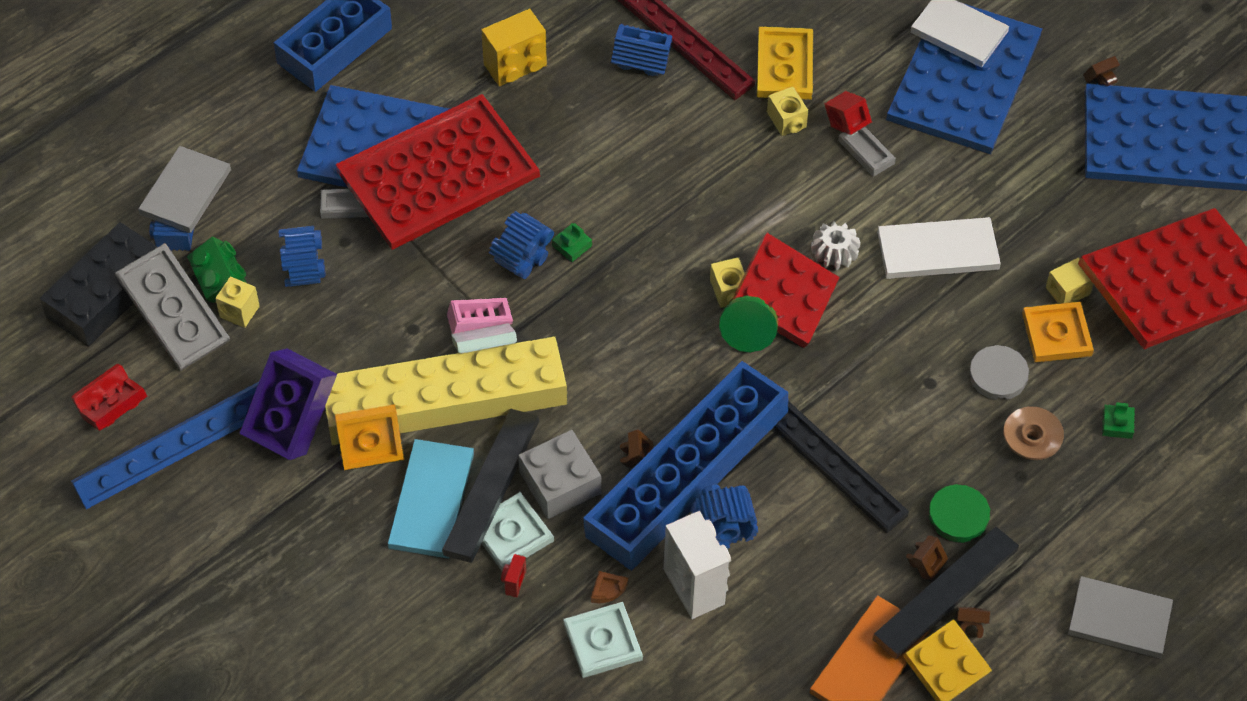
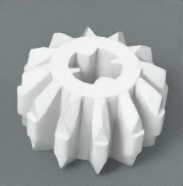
(835, 245)

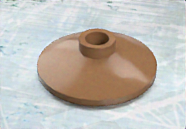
(1035, 423)

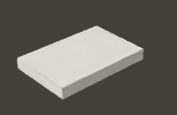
(960, 30)

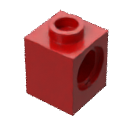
(848, 112)

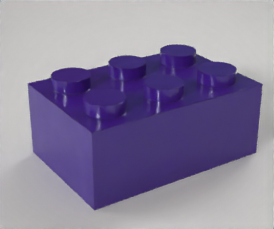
(288, 403)

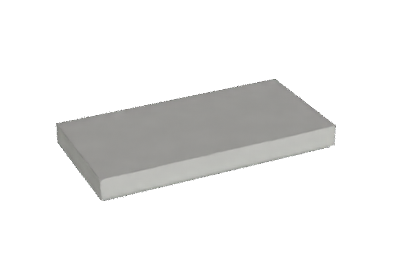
(172, 306)

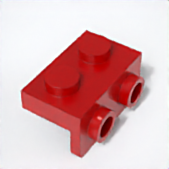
(108, 397)

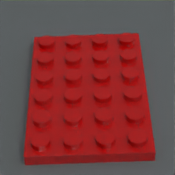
(437, 171)
(1173, 277)

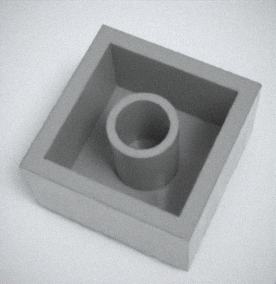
(560, 474)

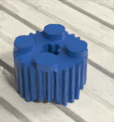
(521, 244)
(301, 256)
(729, 512)

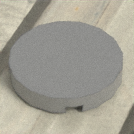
(999, 372)

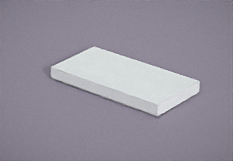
(938, 248)

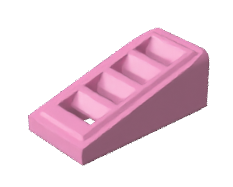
(477, 306)

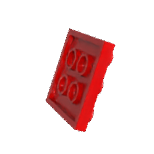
(790, 285)

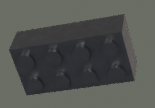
(90, 294)

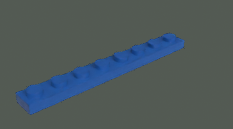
(164, 449)

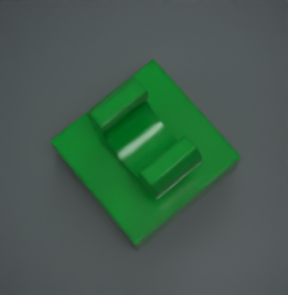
(572, 242)
(1118, 420)

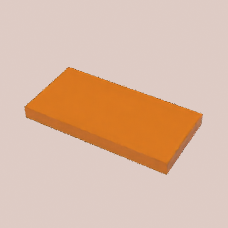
(860, 665)

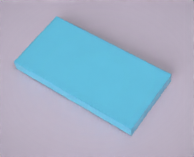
(430, 497)

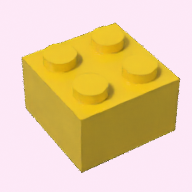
(514, 47)

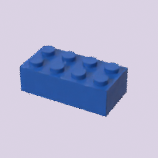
(331, 39)

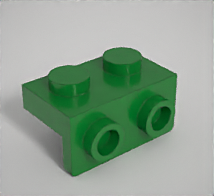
(213, 266)

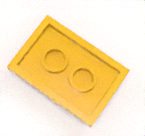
(785, 61)

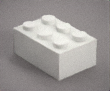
(696, 564)

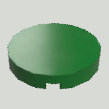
(748, 324)
(959, 513)

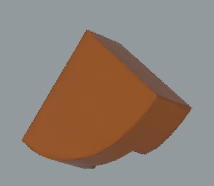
(608, 587)

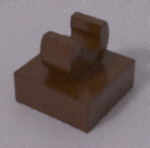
(1103, 72)
(637, 446)
(928, 557)
(972, 616)

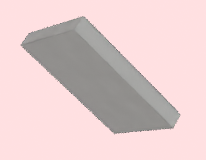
(184, 189)
(1120, 617)

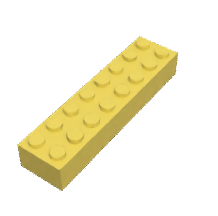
(455, 386)

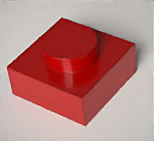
(514, 575)

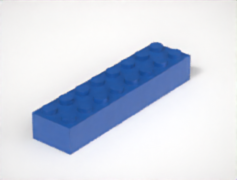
(687, 460)

